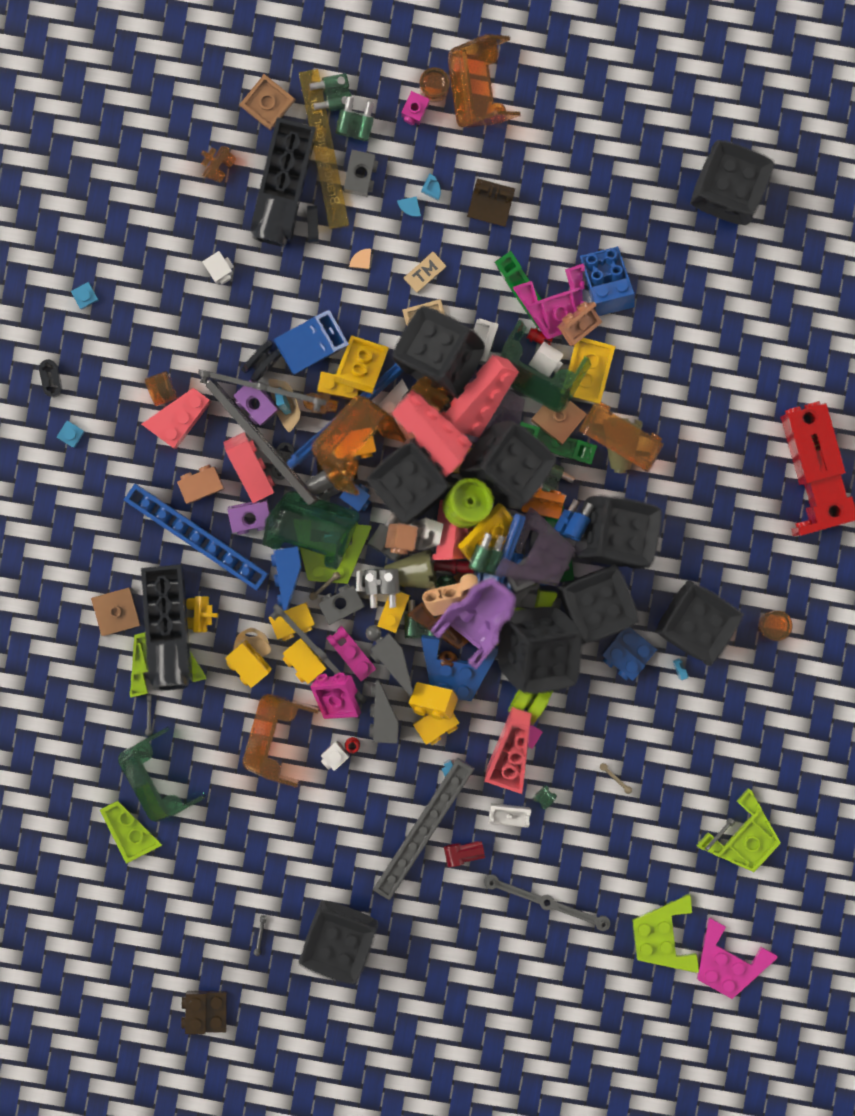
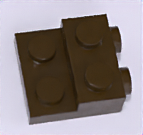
(204, 1012)

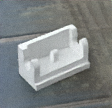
(486, 331)
(428, 533)
(509, 815)

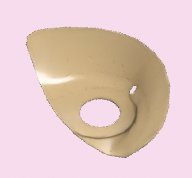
(289, 420)
(259, 642)

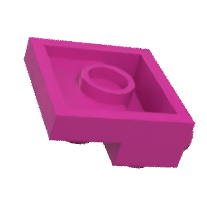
(336, 696)

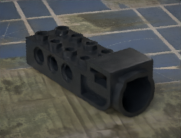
(283, 182)
(166, 627)

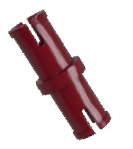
(453, 566)

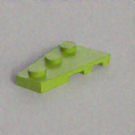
(128, 832)

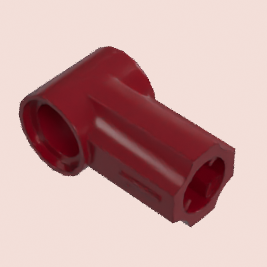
(459, 854)

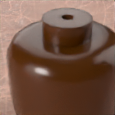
(447, 654)

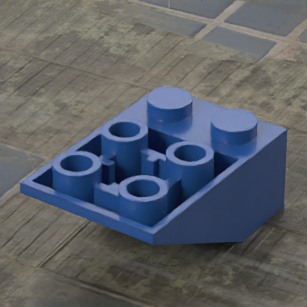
(608, 281)
(311, 342)
(288, 566)

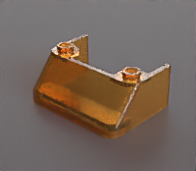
(472, 82)
(347, 435)
(621, 436)
(268, 712)

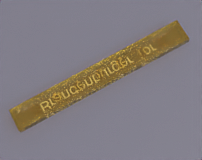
(324, 152)

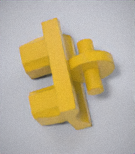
(202, 613)

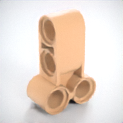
(440, 598)

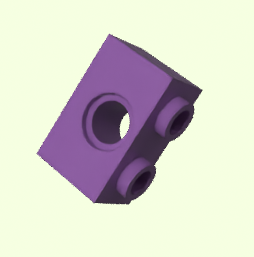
(267, 408)
(237, 516)

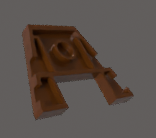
(425, 618)

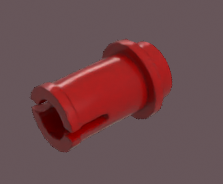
(537, 336)
(350, 740)

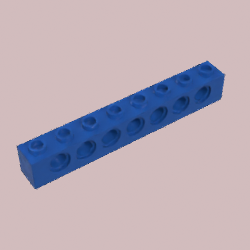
(196, 536)

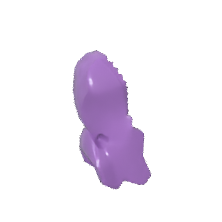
(479, 617)

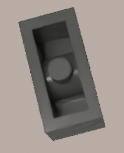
(358, 161)
(332, 613)

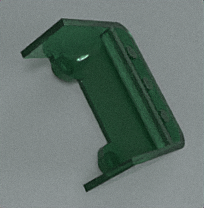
(549, 392)
(155, 806)

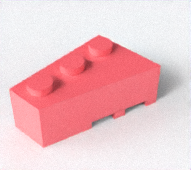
(178, 418)
(249, 467)
(450, 538)

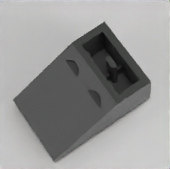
(385, 720)

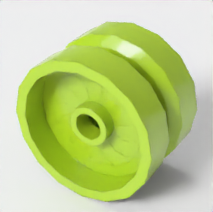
(467, 503)
(533, 702)

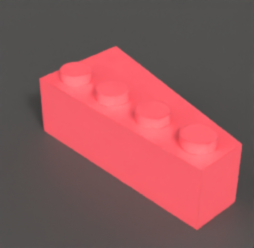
(481, 397)
(432, 431)
(510, 754)

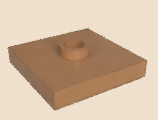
(267, 102)
(559, 424)
(115, 611)

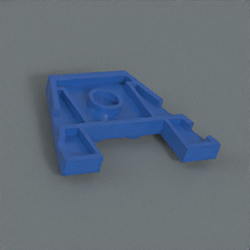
(461, 677)

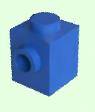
(358, 501)

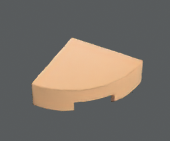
(361, 259)

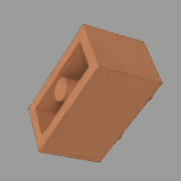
(200, 484)
(401, 538)

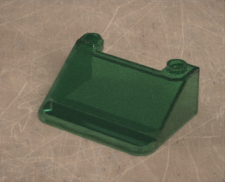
(315, 527)

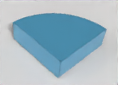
(432, 188)
(410, 206)
(282, 403)
(682, 673)

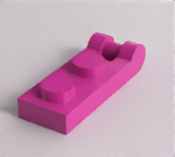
(352, 654)

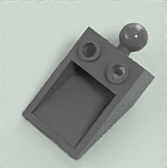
(391, 655)

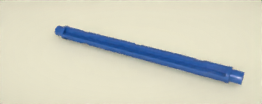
(306, 450)

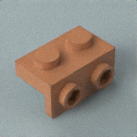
(580, 323)

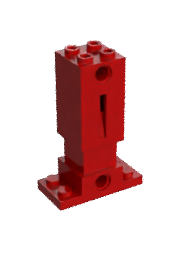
(817, 467)

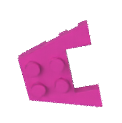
(551, 310)
(724, 970)

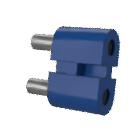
(573, 524)

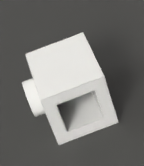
(219, 268)
(547, 360)
(334, 756)

